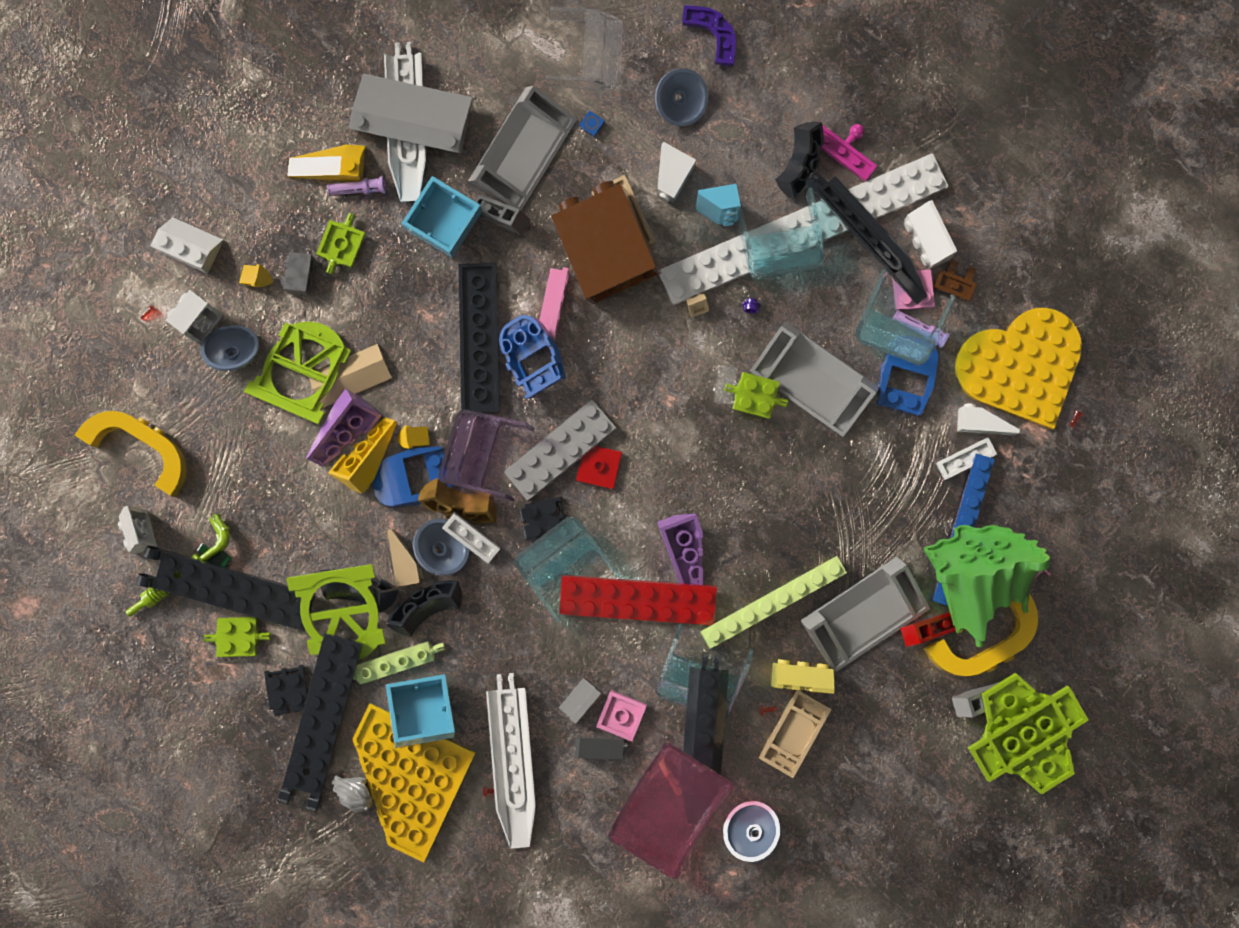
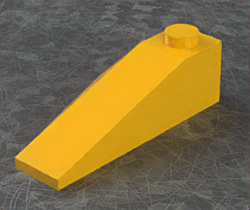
(333, 164)
(361, 465)

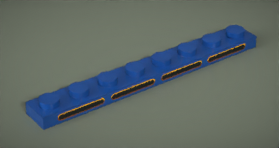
(969, 504)

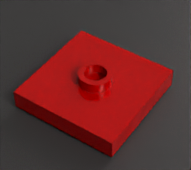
(599, 467)

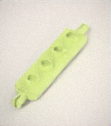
(396, 662)

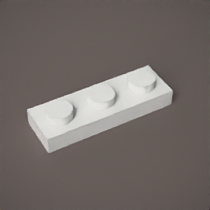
(963, 459)
(471, 537)

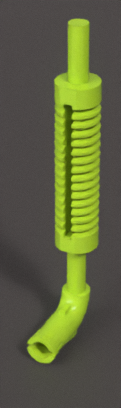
(152, 596)

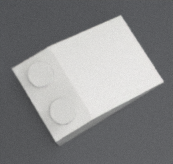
(136, 529)

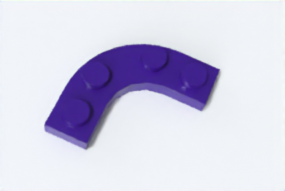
(714, 22)

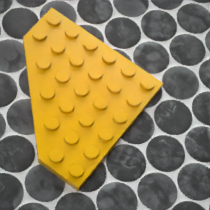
(409, 783)

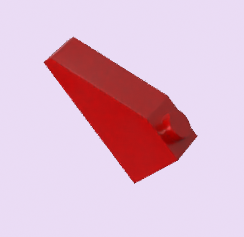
(928, 629)

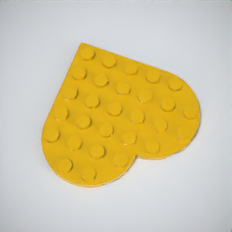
(1024, 367)

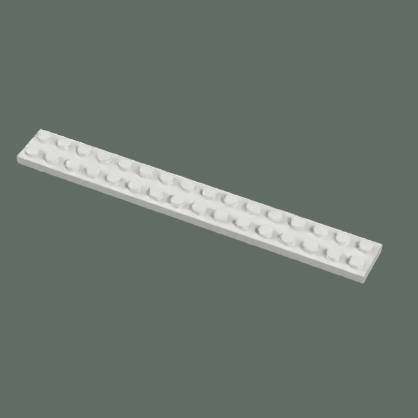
(728, 259)

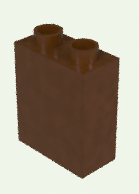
(605, 242)

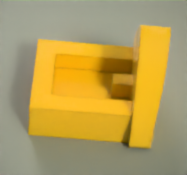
(255, 276)
(413, 437)

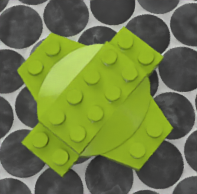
(1027, 733)

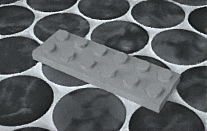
(560, 450)

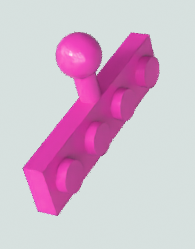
(846, 154)

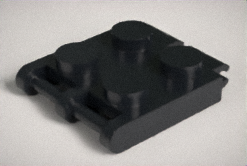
(541, 517)
(286, 690)

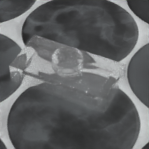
(725, 375)

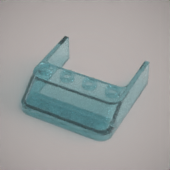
(784, 250)
(896, 336)
(554, 554)
(675, 677)

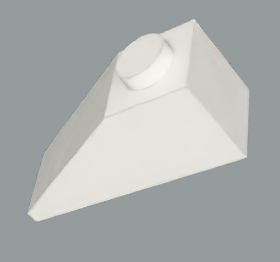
(978, 420)

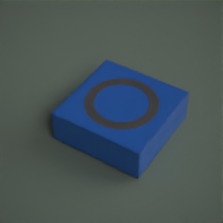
(591, 123)

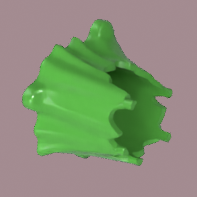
(983, 572)

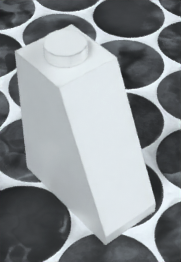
(673, 172)

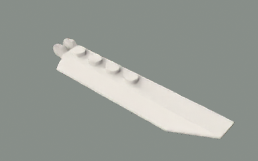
(405, 158)
(511, 761)

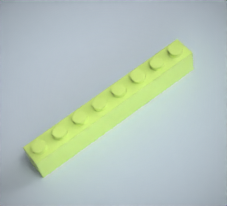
(773, 602)

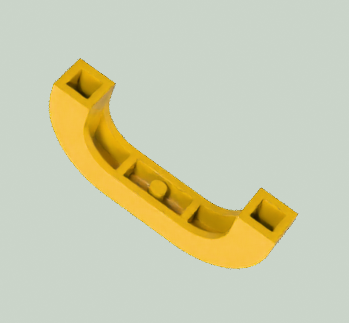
(174, 468)
(987, 660)

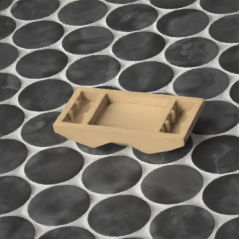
(794, 733)

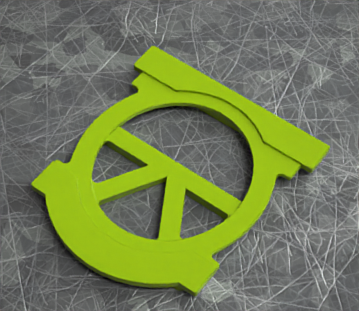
(309, 407)
(357, 577)

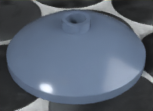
(691, 101)
(229, 348)
(451, 553)
(743, 824)

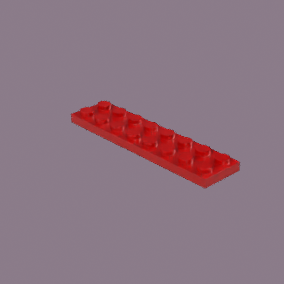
(638, 600)

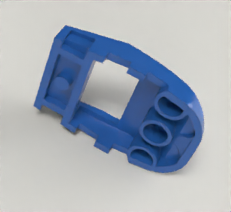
(522, 339)
(903, 400)
(391, 480)

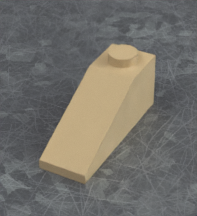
(404, 564)

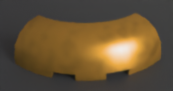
(441, 498)

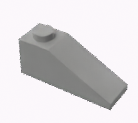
(970, 702)

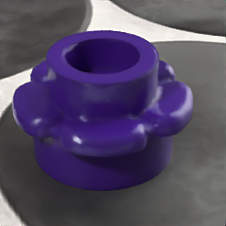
(751, 305)

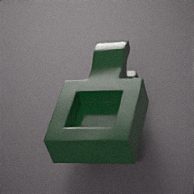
(220, 558)

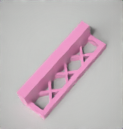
(554, 299)

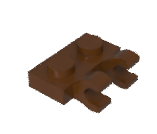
(955, 285)

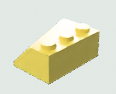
(803, 677)

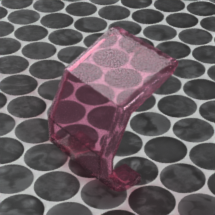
(669, 810)

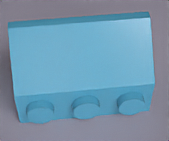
(719, 204)

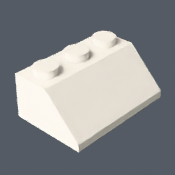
(930, 235)
(187, 244)

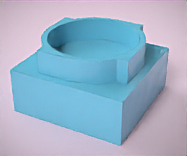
(442, 217)
(420, 711)

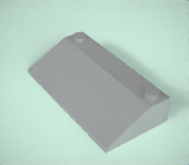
(411, 113)
(523, 148)
(815, 378)
(866, 614)

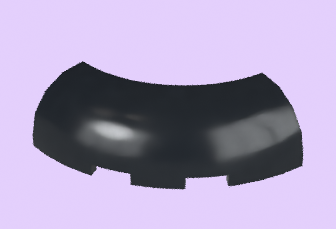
(804, 159)
(382, 590)
(423, 604)

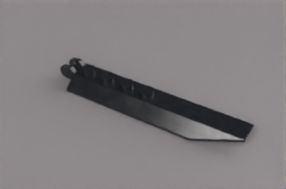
(869, 234)
(706, 714)

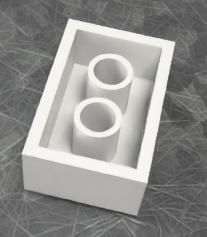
(193, 317)

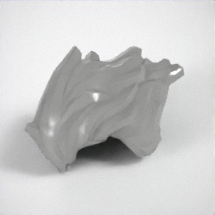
(353, 793)

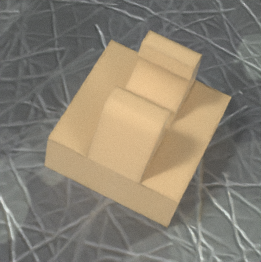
(697, 305)

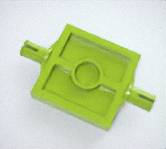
(341, 244)
(756, 395)
(237, 637)

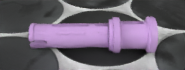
(365, 186)
(914, 322)

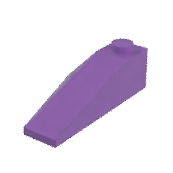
(346, 422)
(684, 545)

